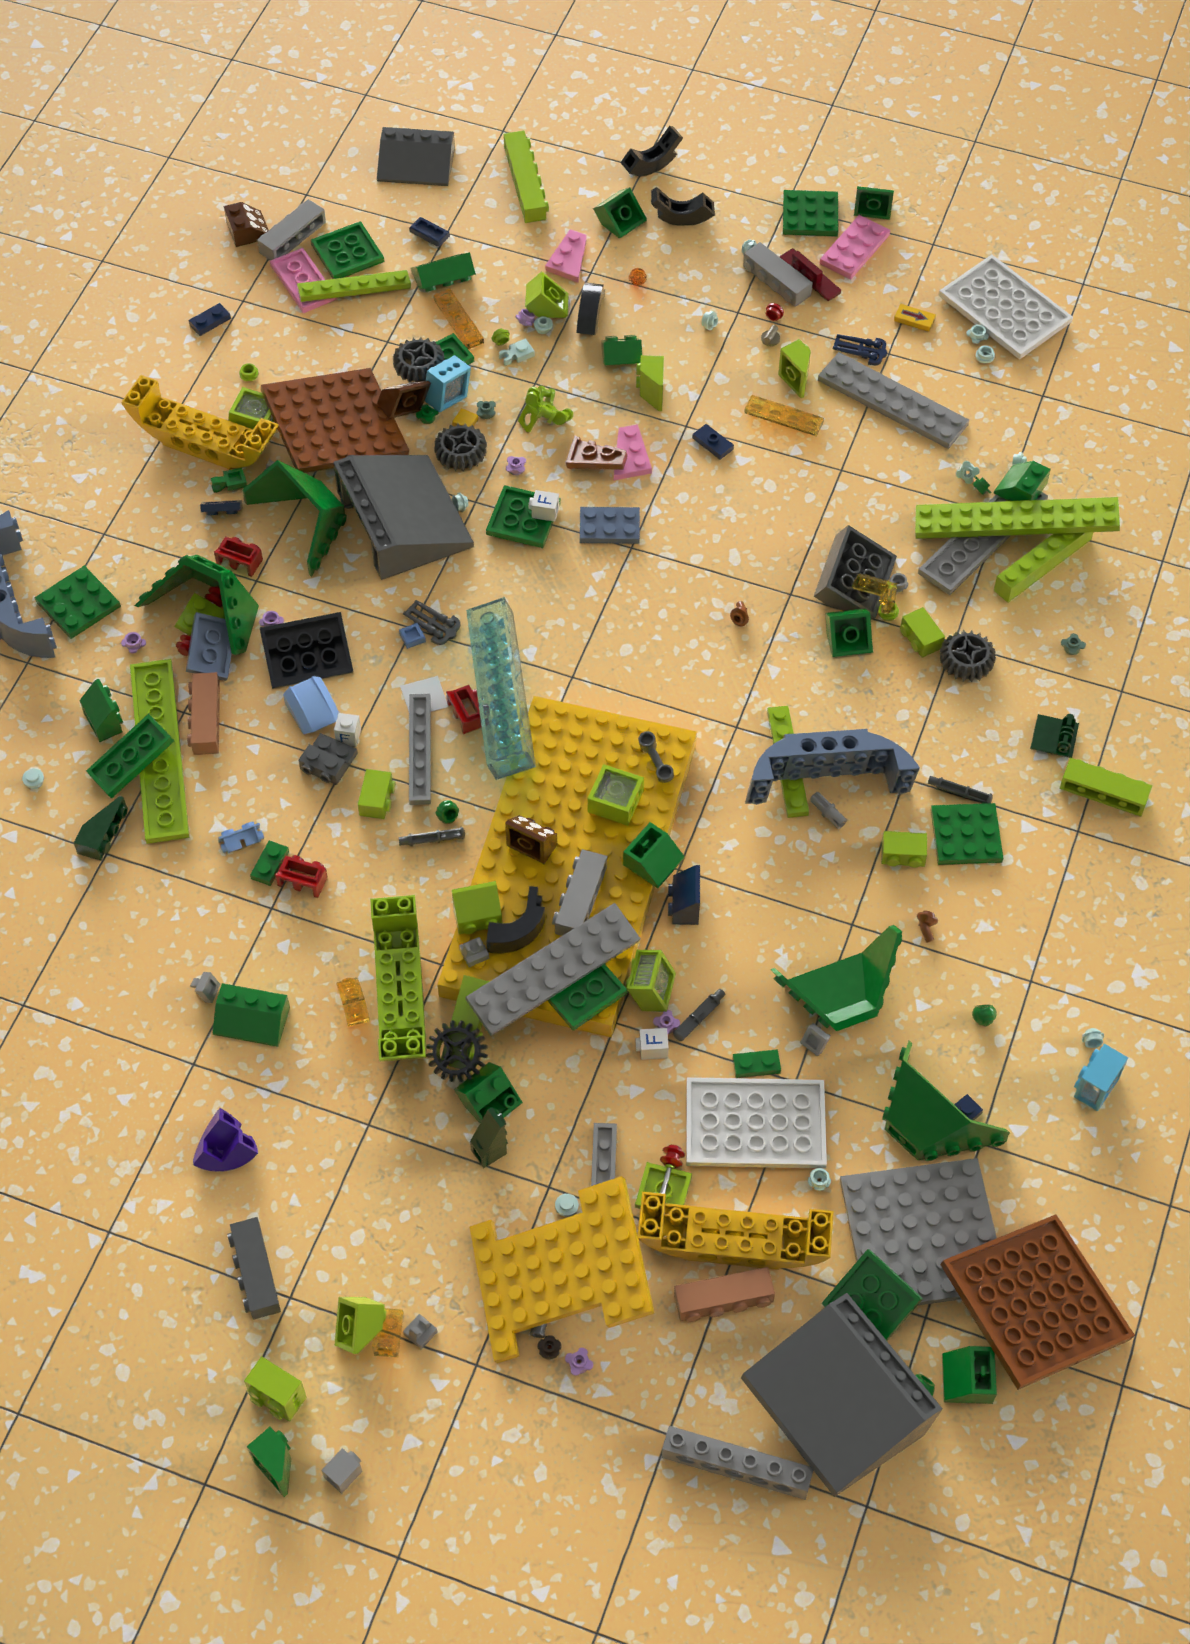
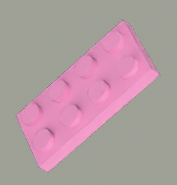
(854, 247)

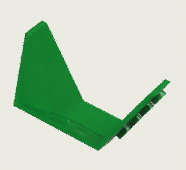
(286, 483)
(238, 604)
(849, 988)
(928, 1121)

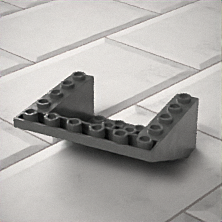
(401, 510)
(842, 1395)

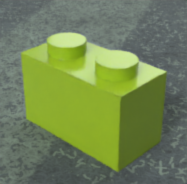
(922, 632)
(375, 794)
(904, 849)

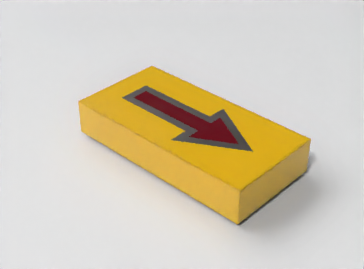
(914, 317)

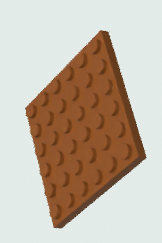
(332, 418)
(1037, 1301)

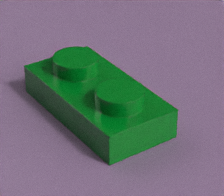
(269, 863)
(756, 1063)

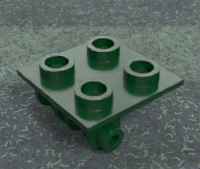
(1055, 735)

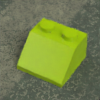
(546, 298)
(795, 366)
(651, 380)
(476, 907)
(358, 1322)

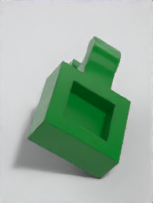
(231, 479)

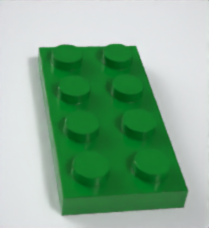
(130, 756)

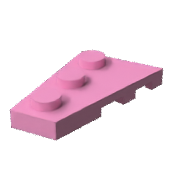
(637, 461)

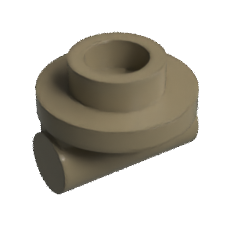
(771, 336)

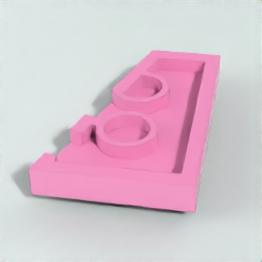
(568, 256)

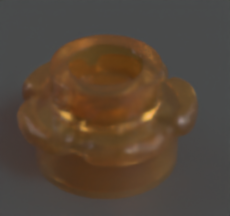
(637, 276)

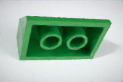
(444, 271)
(250, 1014)

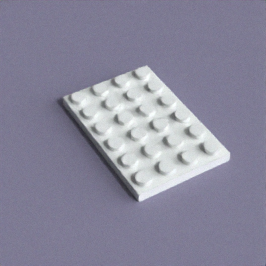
(1006, 306)
(755, 1123)

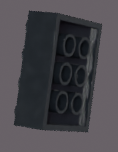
(306, 649)

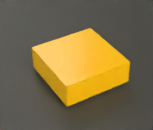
(465, 417)

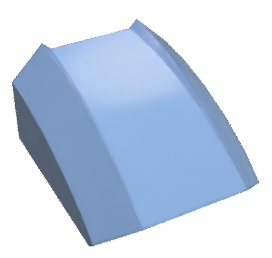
(311, 705)

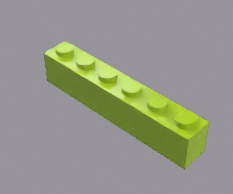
(525, 176)
(1038, 563)

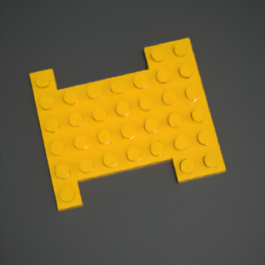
(563, 1269)

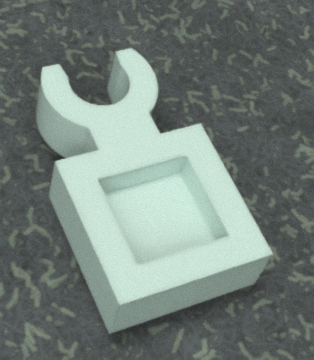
(520, 351)

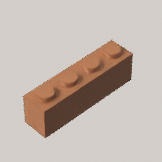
(204, 713)
(724, 1294)

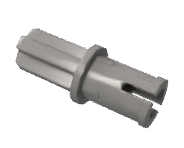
(828, 810)

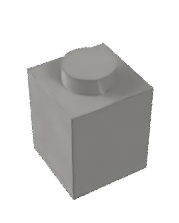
(342, 1470)

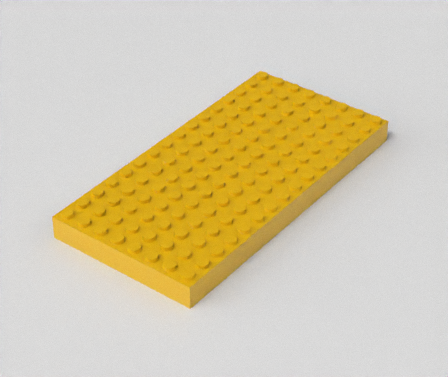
(568, 754)

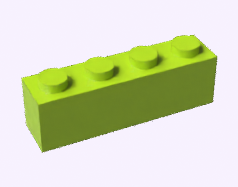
(1105, 786)
(465, 1013)

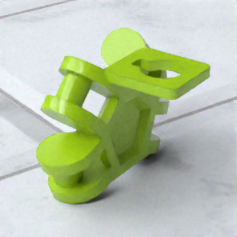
(546, 409)

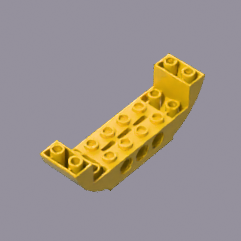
(194, 430)
(734, 1235)

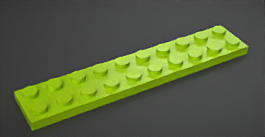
(1017, 517)
(163, 778)

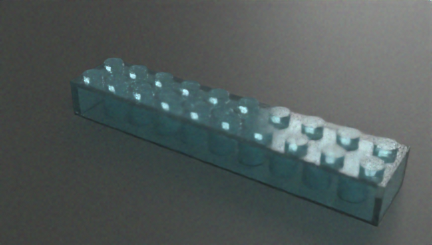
(500, 689)

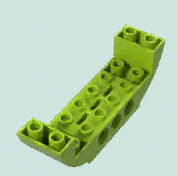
(398, 978)

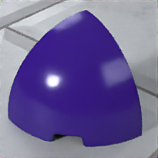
(224, 1145)

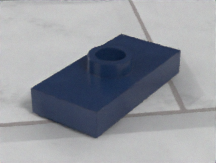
(429, 231)
(713, 441)

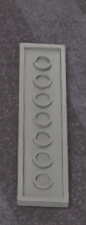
(893, 400)
(961, 557)
(552, 969)

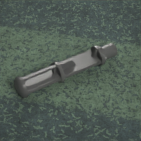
(961, 790)
(432, 836)
(698, 1015)

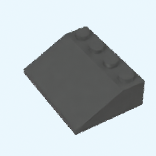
(415, 156)
(849, 556)

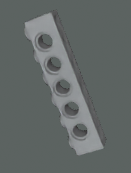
(737, 1462)

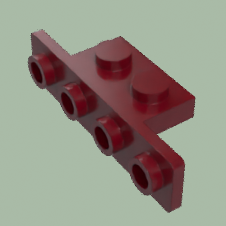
(820, 282)

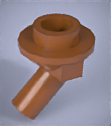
(739, 614)
(926, 920)

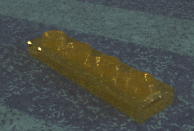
(458, 319)
(784, 415)

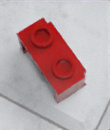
(239, 553)
(454, 698)
(299, 880)

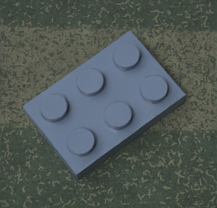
(610, 525)
(209, 646)

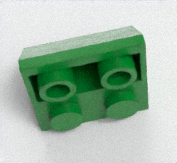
(621, 351)
(101, 711)
(652, 855)
(488, 1090)
(969, 1375)

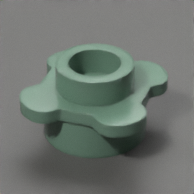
(486, 409)
(1070, 648)

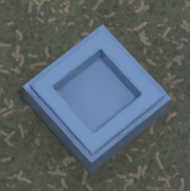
(412, 635)

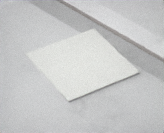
(427, 686)

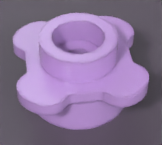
(525, 317)
(515, 465)
(271, 616)
(135, 638)
(666, 1016)
(576, 1368)

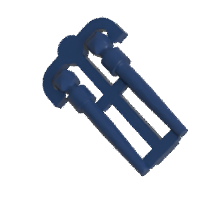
(860, 350)

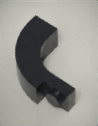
(655, 158)
(682, 212)
(589, 308)
(520, 933)

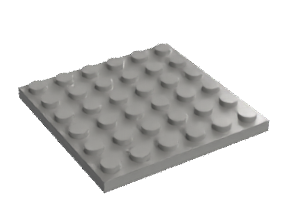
(919, 1219)

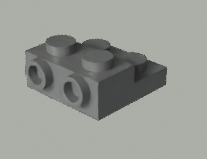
(327, 759)

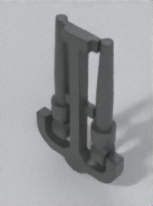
(430, 626)

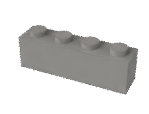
(291, 230)
(777, 274)
(581, 891)

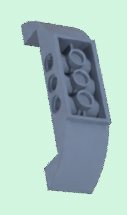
(30, 637)
(832, 755)

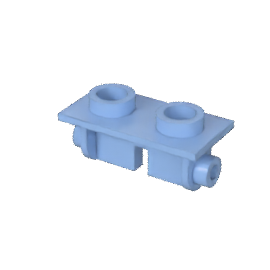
(232, 838)

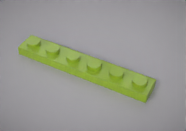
(353, 285)
(793, 790)

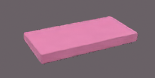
(298, 268)

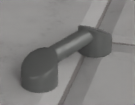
(648, 744)

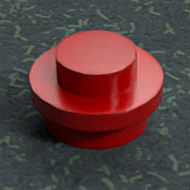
(774, 311)

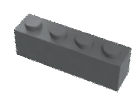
(254, 1268)

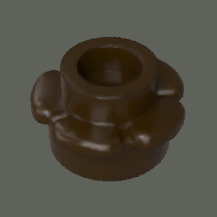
(549, 1353)

